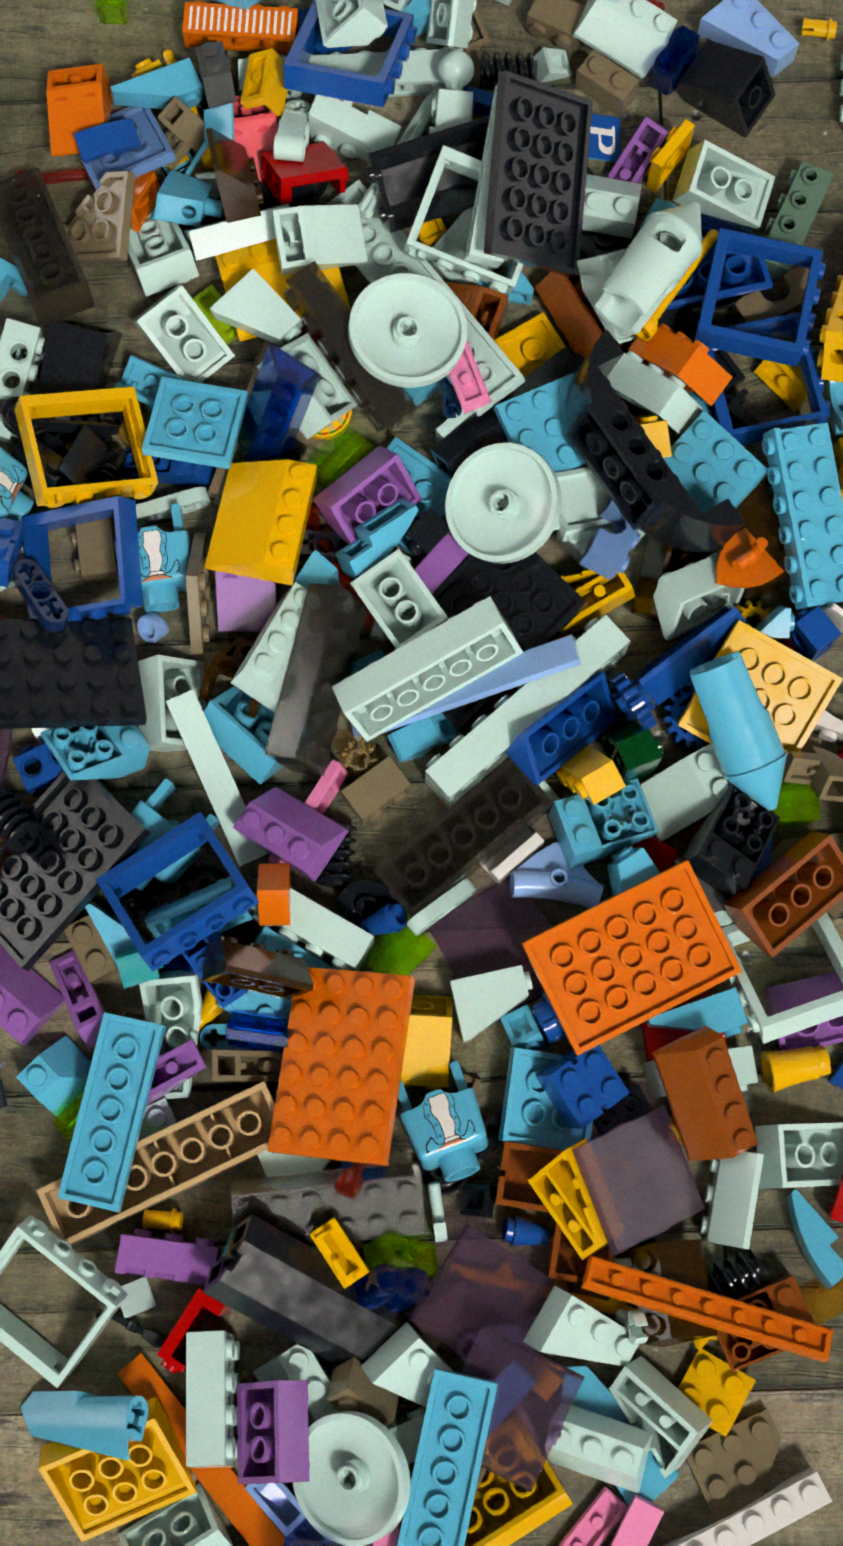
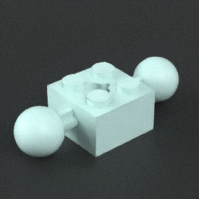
(453, 104)

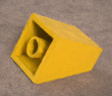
(428, 1042)

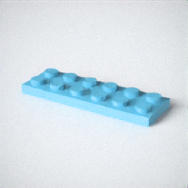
(111, 1112)
(448, 1460)

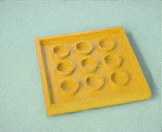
(786, 684)

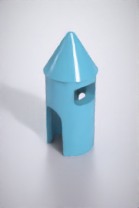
(740, 728)

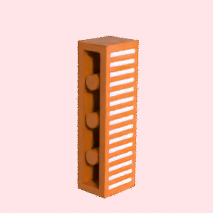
(238, 28)

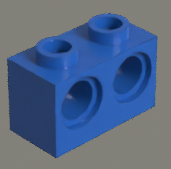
(49, 771)

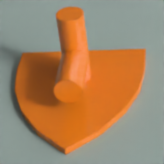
(745, 562)

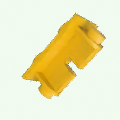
(339, 1252)

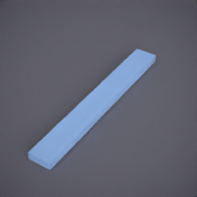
(525, 668)

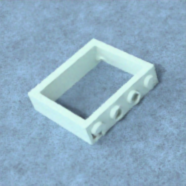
(469, 167)
(800, 1016)
(24, 1340)

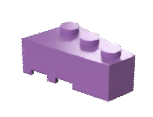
(166, 1256)

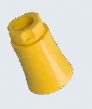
(793, 1066)

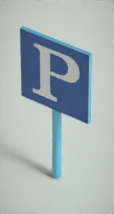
(605, 138)

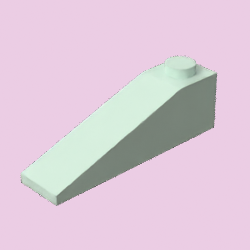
(177, 1004)

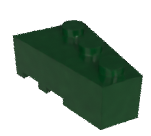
(632, 750)

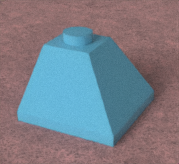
(57, 1075)

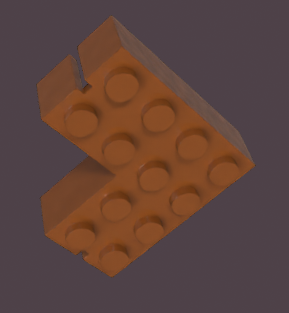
(514, 1190)

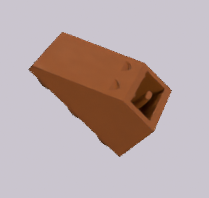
(484, 304)
(779, 1296)

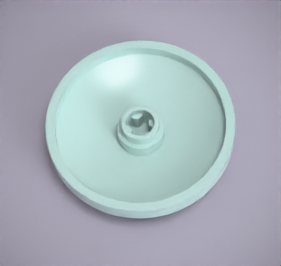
(407, 330)
(503, 503)
(355, 1479)

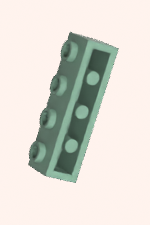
(797, 210)

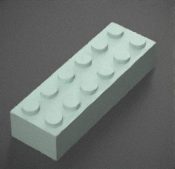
(427, 669)

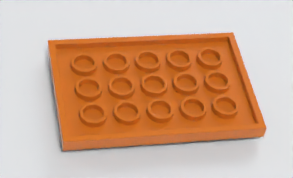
(631, 957)
(343, 1067)

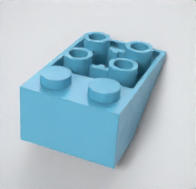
(97, 750)
(598, 830)

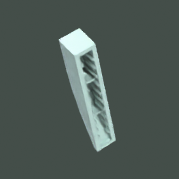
(476, 237)

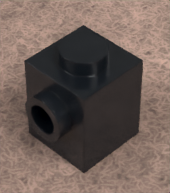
(425, 533)

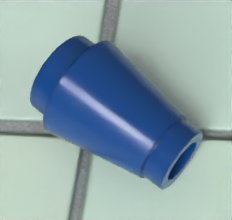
(386, 920)
(522, 1232)

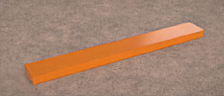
(707, 1308)
(221, 1482)

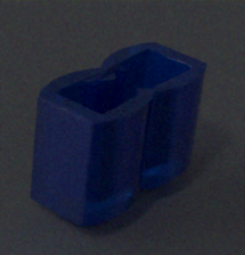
(674, 60)
(392, 1287)

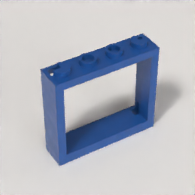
(344, 84)
(752, 344)
(814, 385)
(127, 545)
(153, 860)

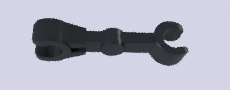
(151, 1336)

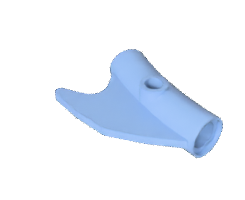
(549, 878)

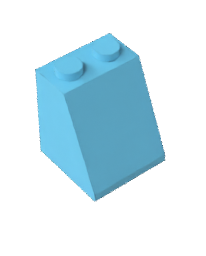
(629, 868)

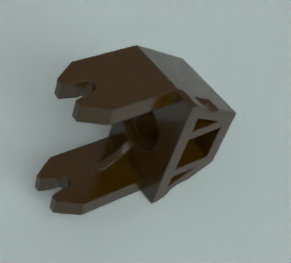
(227, 664)

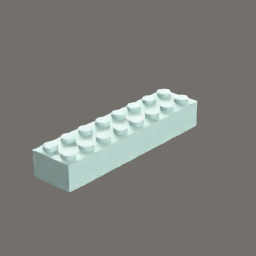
(485, 746)

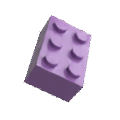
(273, 1432)

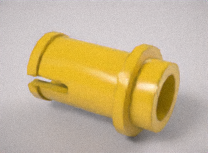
(819, 28)
(163, 1220)

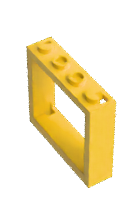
(83, 403)

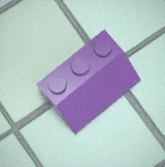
(365, 492)
(291, 831)
(800, 992)
(25, 1000)

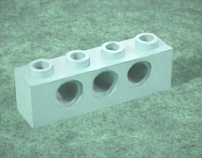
(18, 336)

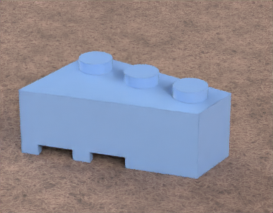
(751, 29)

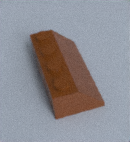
(573, 312)
(790, 893)
(705, 1096)

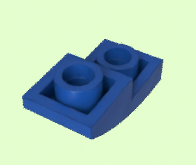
(107, 139)

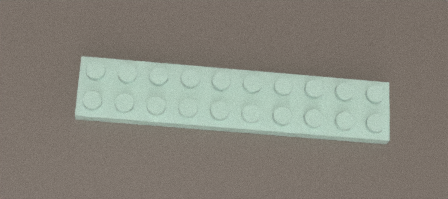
(387, 257)

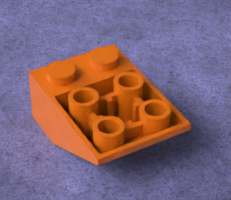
(75, 102)

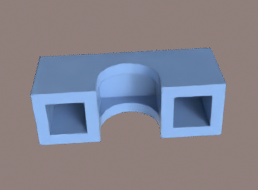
(607, 551)

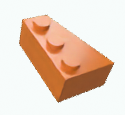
(685, 361)

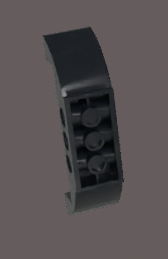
(632, 466)

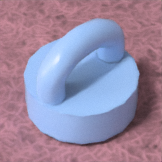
(152, 627)

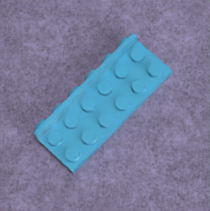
(808, 511)

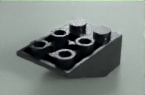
(52, 449)
(731, 842)

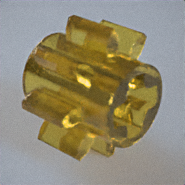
(357, 763)

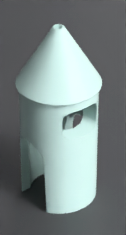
(651, 267)

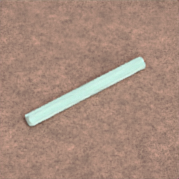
(414, 130)

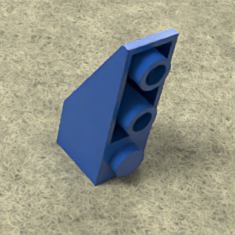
(172, 471)

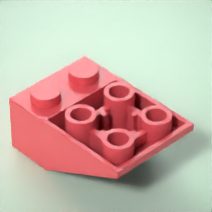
(254, 130)

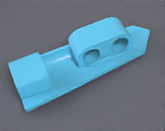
(598, 1399)
(87, 1420)

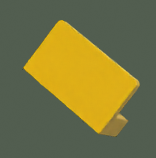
(264, 82)
(784, 381)

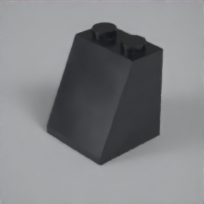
(728, 86)
(77, 357)

